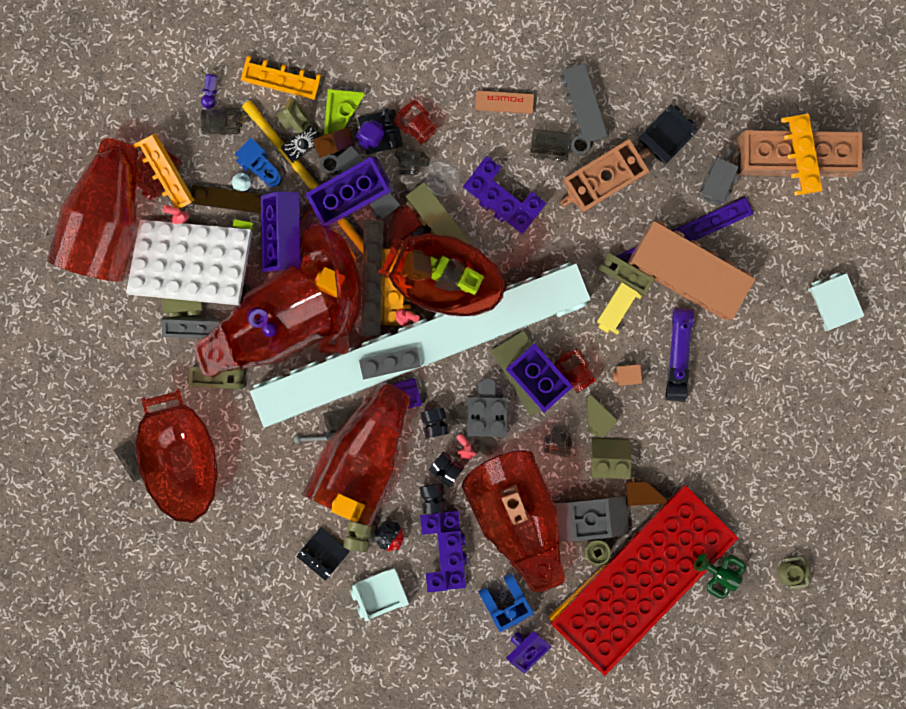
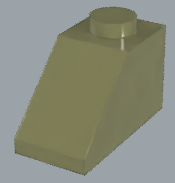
(598, 418)

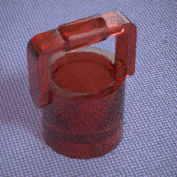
(420, 127)
(579, 376)

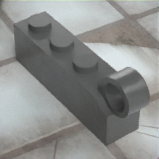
(584, 105)
(349, 158)

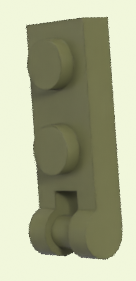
(626, 274)
(197, 379)

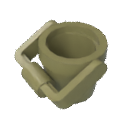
(293, 115)
(792, 574)

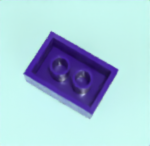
(539, 378)

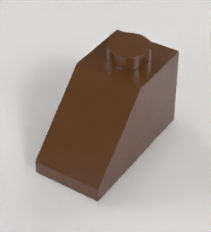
(333, 142)
(417, 266)
(642, 493)

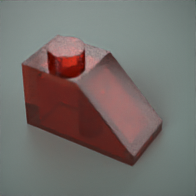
(402, 224)

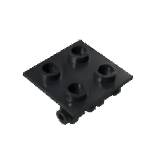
(392, 137)
(323, 553)

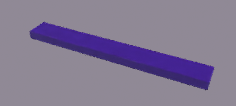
(706, 224)

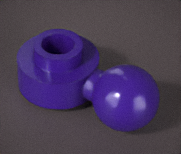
(269, 328)

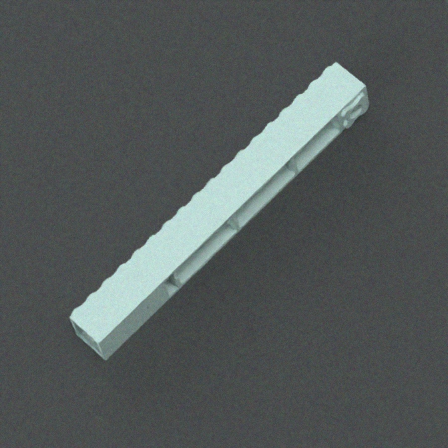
(317, 384)

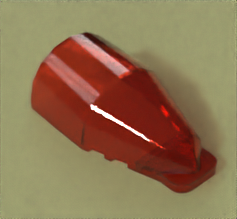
(99, 216)
(291, 303)
(362, 454)
(529, 545)

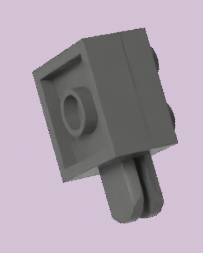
(719, 179)
(487, 411)

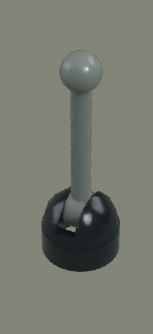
(297, 439)

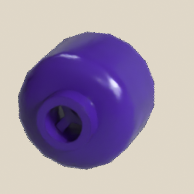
(370, 134)

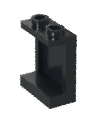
(668, 134)

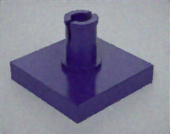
(527, 651)

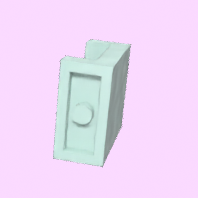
(836, 301)
(379, 594)

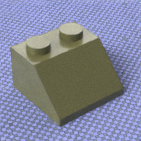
(610, 458)

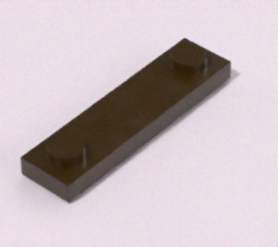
(226, 199)

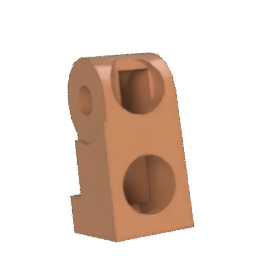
(514, 504)

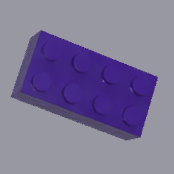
(350, 191)
(280, 231)

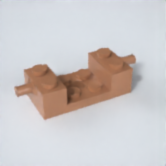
(588, 188)

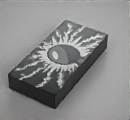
(300, 144)

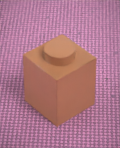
(627, 375)

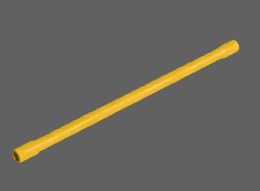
(256, 116)

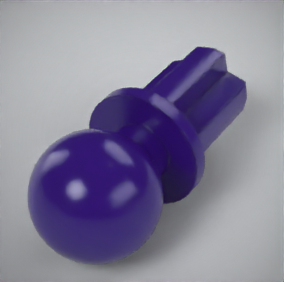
(208, 100)

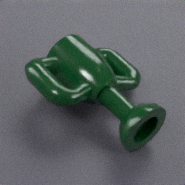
(722, 574)

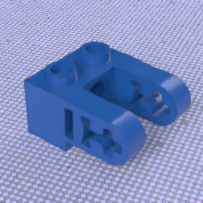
(253, 157)
(511, 615)

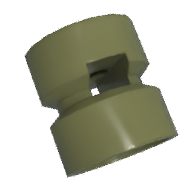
(357, 536)
(597, 552)

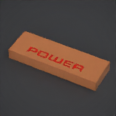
(504, 102)

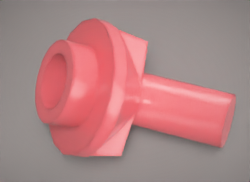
(179, 216)
(406, 317)
(466, 452)

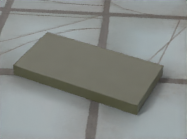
(507, 354)

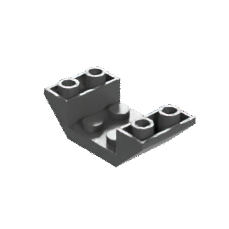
(592, 519)

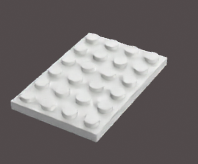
(189, 262)

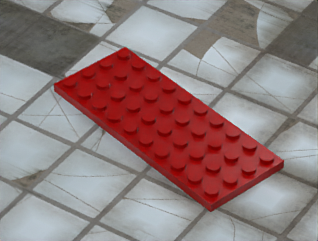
(643, 580)

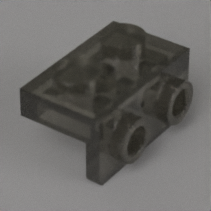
(550, 145)

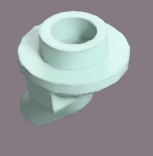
(241, 182)

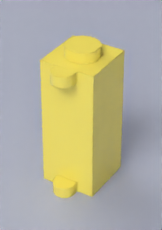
(617, 308)

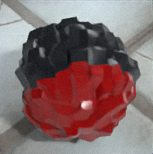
(389, 536)

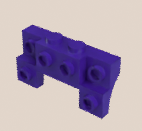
(499, 201)
(450, 551)

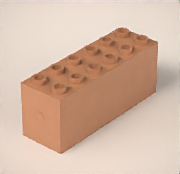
(767, 151)
(691, 270)

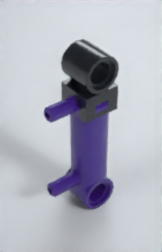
(679, 355)

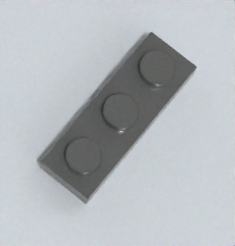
(188, 327)
(389, 363)

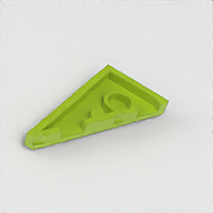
(340, 108)

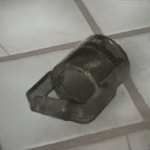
(215, 121)

